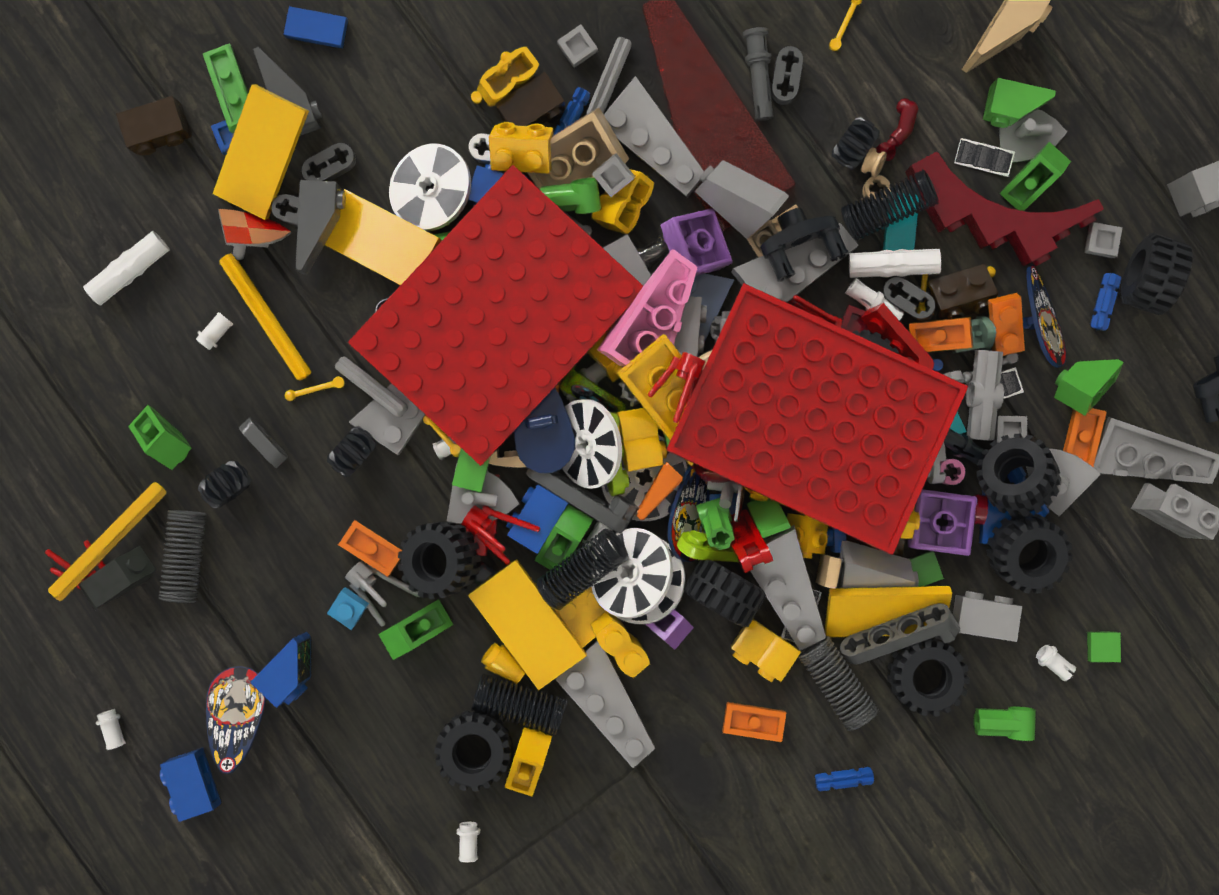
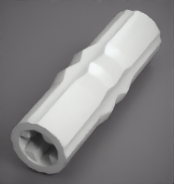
(894, 263)
(126, 268)

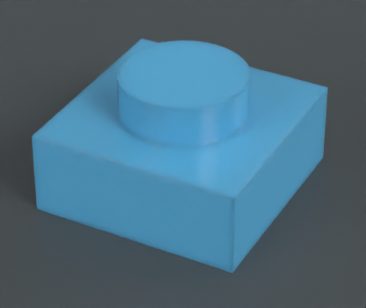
(348, 608)

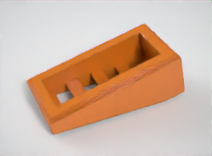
(662, 486)

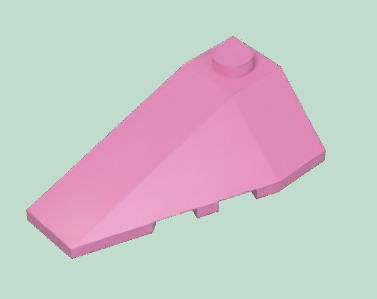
(653, 311)

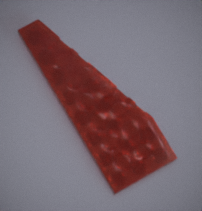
(704, 104)

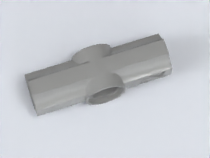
(984, 394)

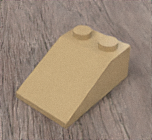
(1007, 27)
(580, 150)

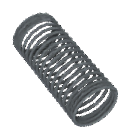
(179, 593)
(817, 652)

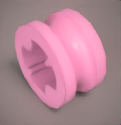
(953, 464)

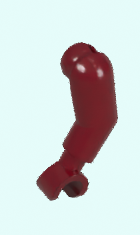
(908, 111)

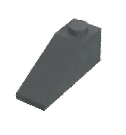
(282, 85)
(317, 217)

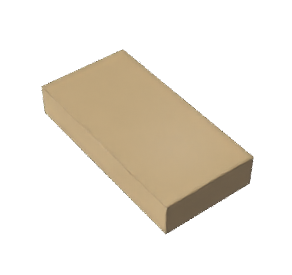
(828, 571)

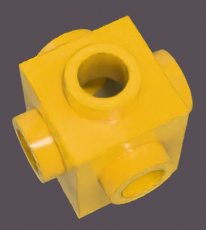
(810, 533)

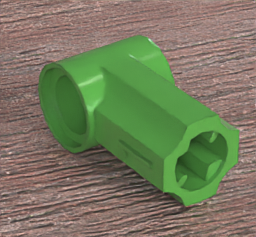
(578, 196)
(716, 523)
(1014, 722)

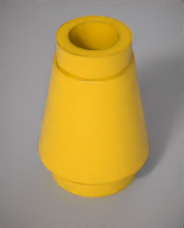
(502, 663)

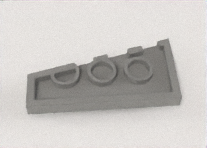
(651, 137)
(807, 260)
(385, 426)
(1146, 454)
(790, 589)
(605, 701)

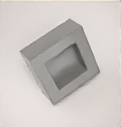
(577, 46)
(613, 175)
(1103, 240)
(1009, 426)

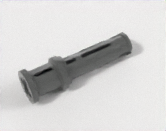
(758, 60)

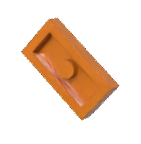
(1008, 319)
(943, 334)
(1085, 434)
(370, 548)
(754, 722)

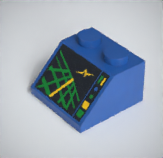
(287, 672)

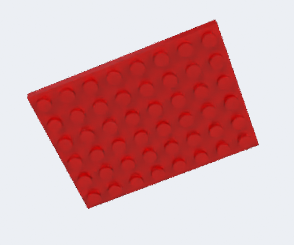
(496, 315)
(817, 418)

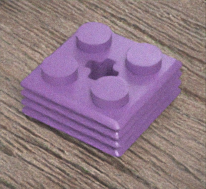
(698, 239)
(957, 535)

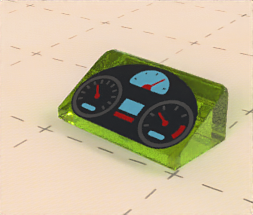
(583, 388)

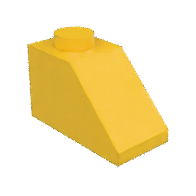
(528, 761)

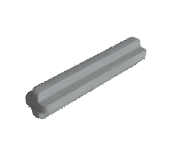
(610, 75)
(371, 386)

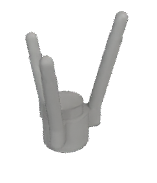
(362, 579)

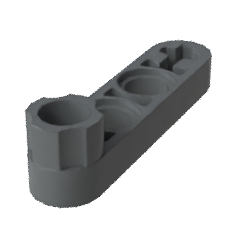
(614, 515)
(939, 623)

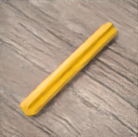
(265, 316)
(107, 541)

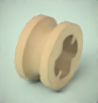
(873, 162)
(881, 182)

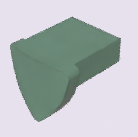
(983, 334)

